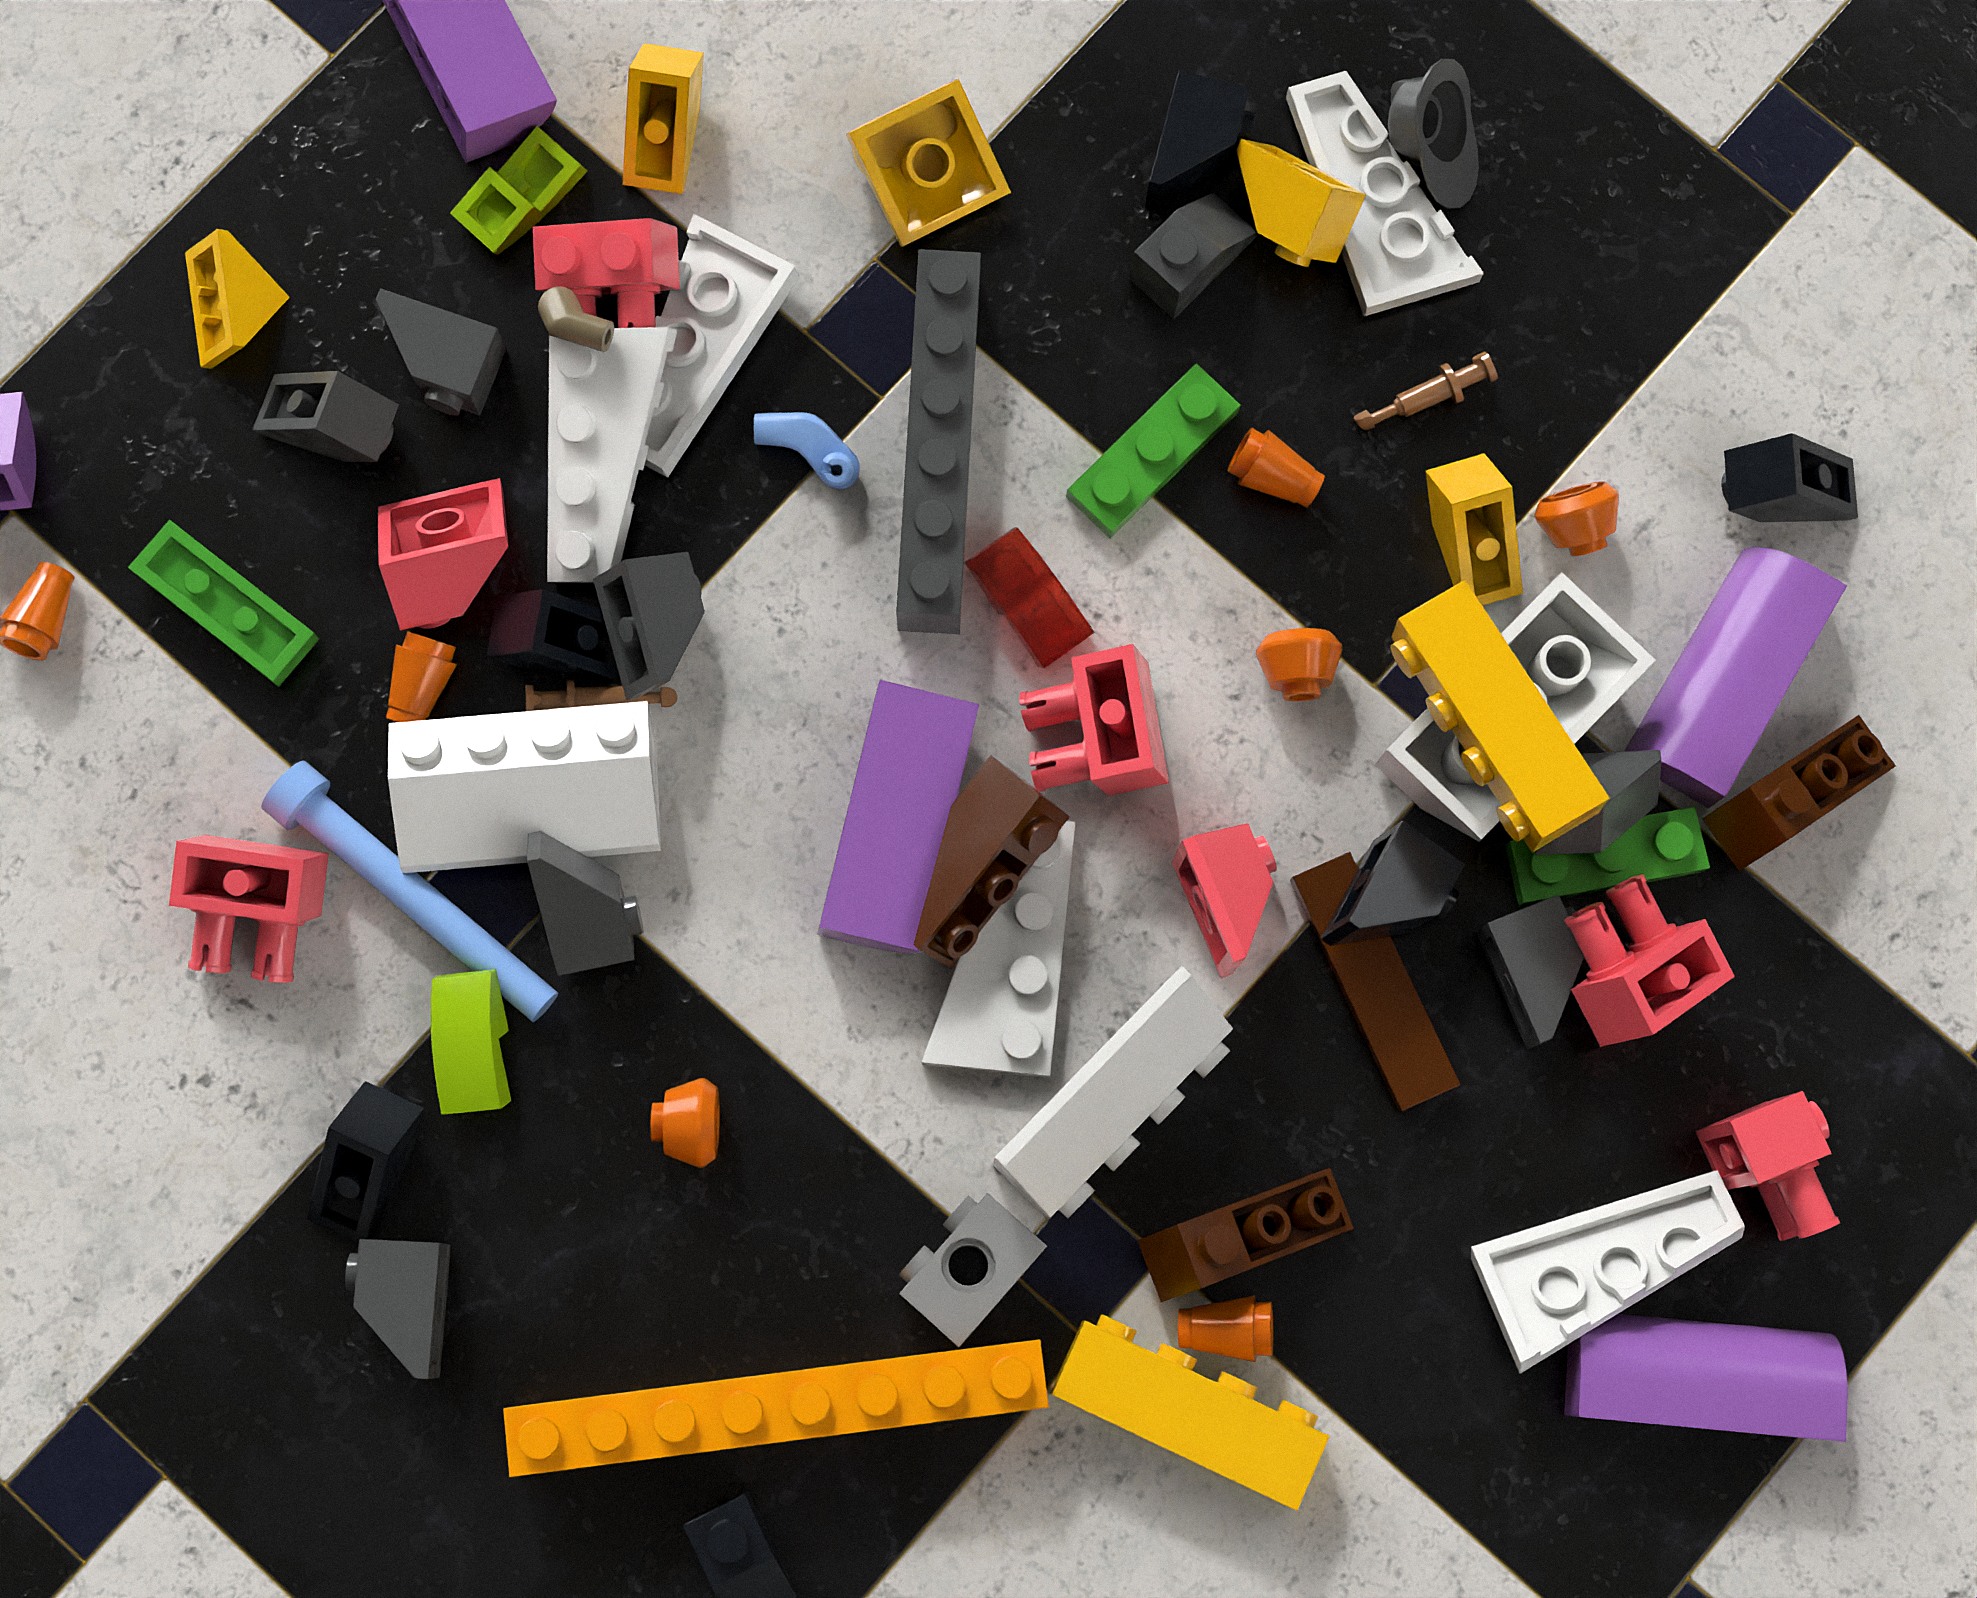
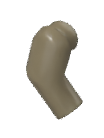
(567, 321)

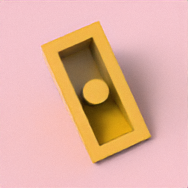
(661, 117)
(1297, 204)
(1476, 527)

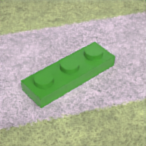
(1153, 450)
(224, 603)
(1656, 846)

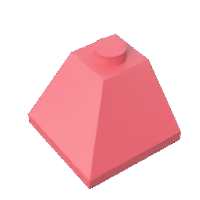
(440, 551)
(1227, 889)

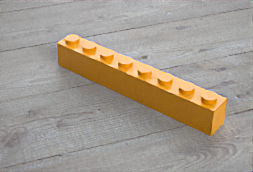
(775, 1407)

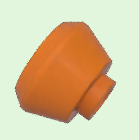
(1580, 517)
(1299, 662)
(688, 1122)

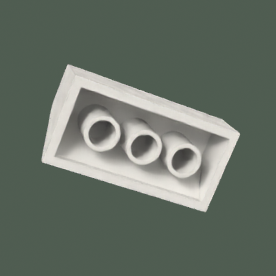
(1577, 664)
(483, 782)
(1114, 1095)

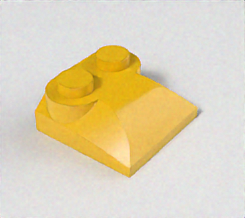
(928, 162)

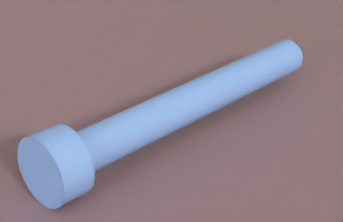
(302, 800)

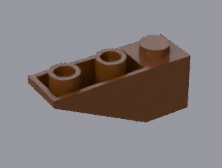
(1798, 793)
(985, 851)
(1245, 1235)

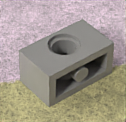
(1008, 1252)

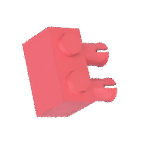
(613, 258)
(1118, 720)
(250, 880)
(1653, 981)
(1776, 1151)

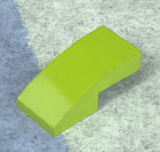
(520, 194)
(465, 1042)

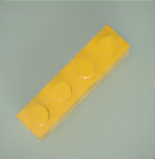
(1497, 717)
(1189, 1413)

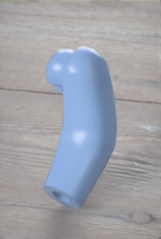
(814, 441)

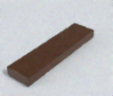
(1378, 994)

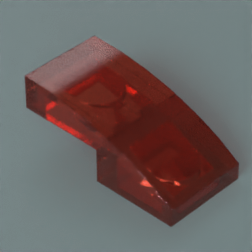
(1029, 597)

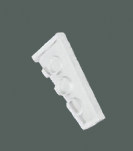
(1398, 240)
(719, 315)
(598, 445)
(1007, 985)
(1592, 1265)

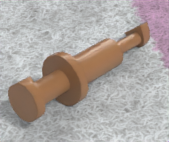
(1433, 391)
(591, 696)

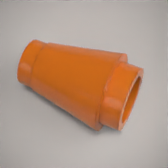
(1274, 468)
(37, 613)
(418, 677)
(1228, 1328)

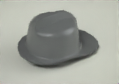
(1435, 130)

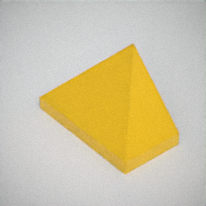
(228, 296)

